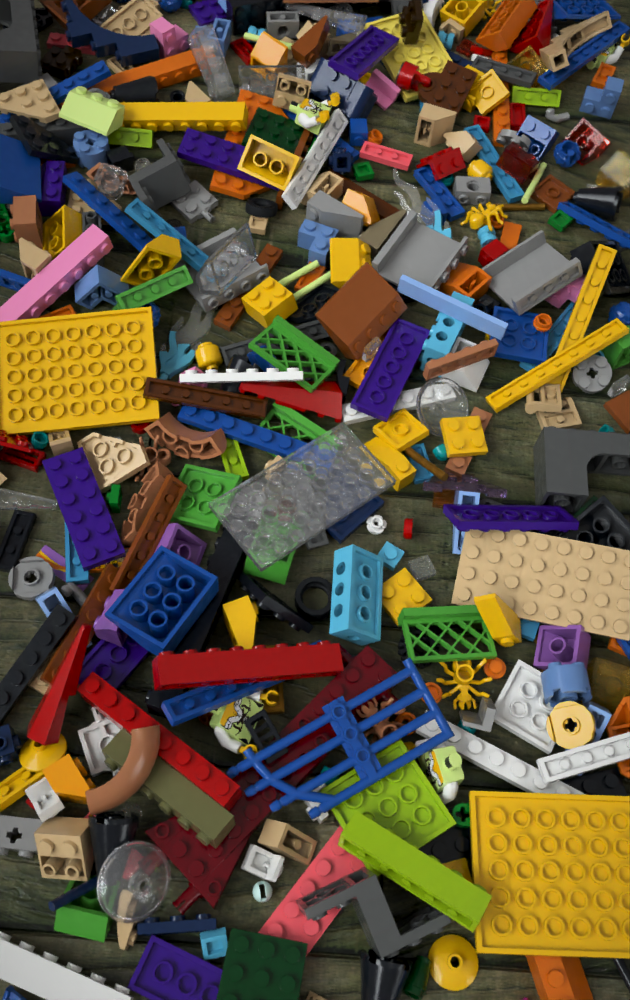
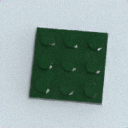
(275, 130)
(261, 967)

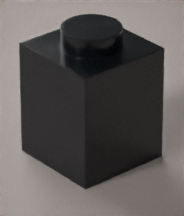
(121, 158)

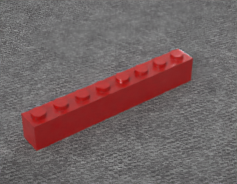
(245, 665)
(172, 749)

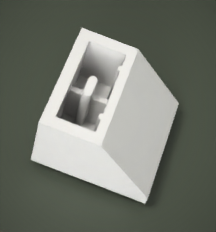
(471, 375)

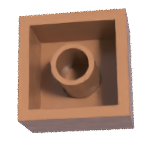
(27, 220)

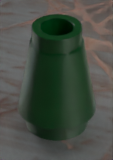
(418, 978)

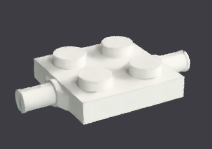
(94, 740)

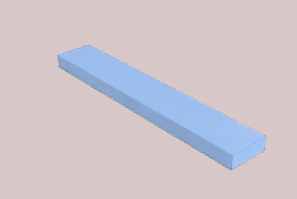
(452, 307)

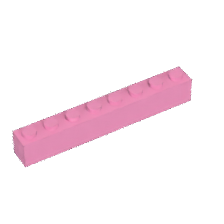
(57, 276)

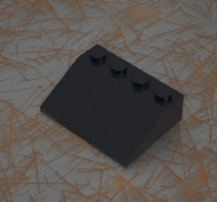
(618, 278)
(602, 526)

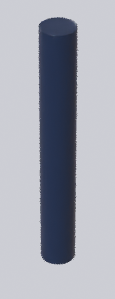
(73, 894)

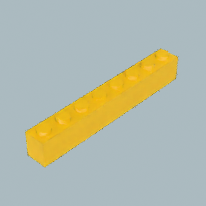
(180, 115)

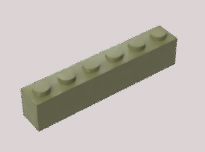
(176, 795)

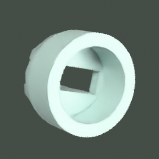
(257, 893)

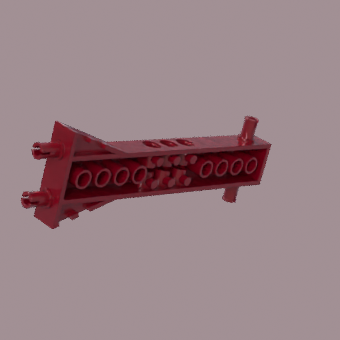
(209, 867)

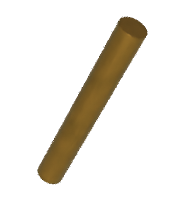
(520, 206)
(426, 464)

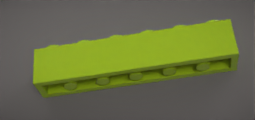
(415, 870)

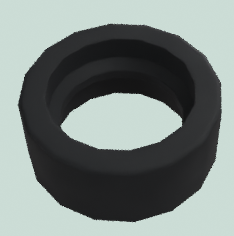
(313, 582)

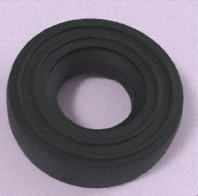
(261, 207)

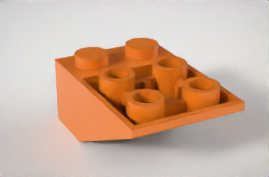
(467, 281)

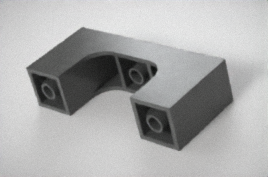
(19, 42)
(566, 458)

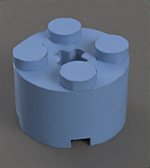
(90, 148)
(565, 683)

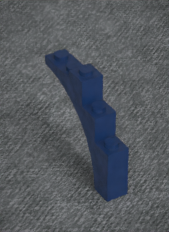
(127, 48)

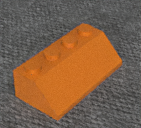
(506, 24)
(559, 978)

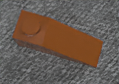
(308, 47)

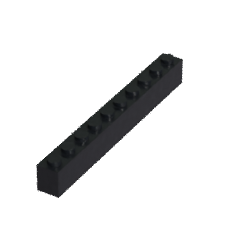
(225, 565)

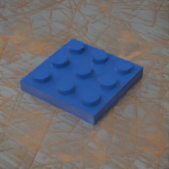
(521, 339)

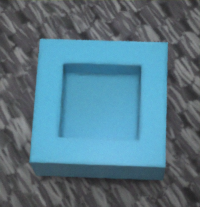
(391, 555)
(214, 943)

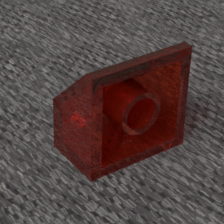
(590, 141)
(518, 163)

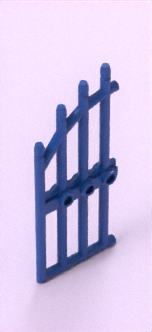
(353, 741)

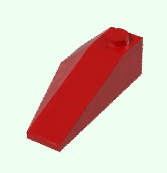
(537, 30)

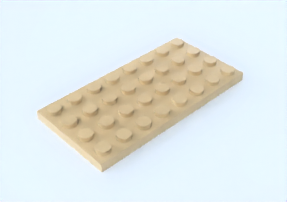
(548, 579)

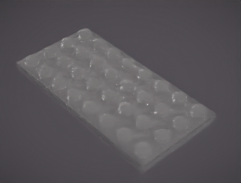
(301, 495)

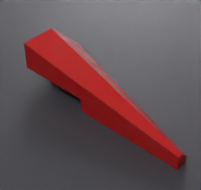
(324, 399)
(49, 716)

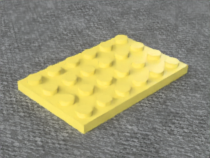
(427, 54)

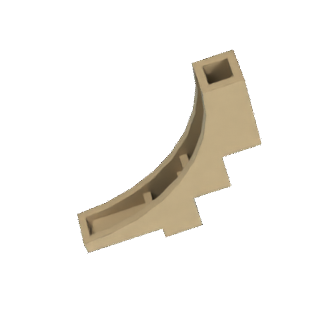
(556, 55)

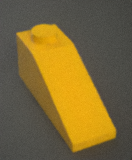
(393, 461)
(499, 619)

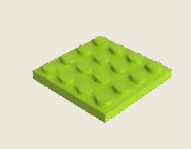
(398, 801)

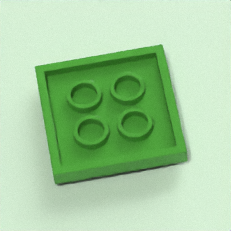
(202, 488)

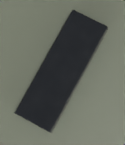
(16, 539)

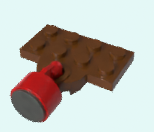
(438, 89)

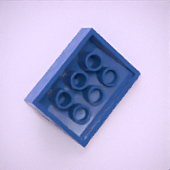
(581, 10)
(18, 171)
(163, 601)

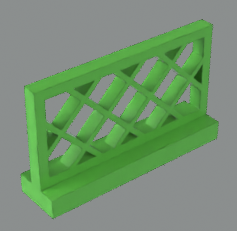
(154, 289)
(301, 345)
(293, 420)
(441, 617)

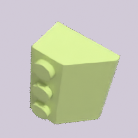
(92, 111)

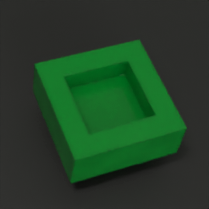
(363, 171)
(560, 220)
(114, 498)

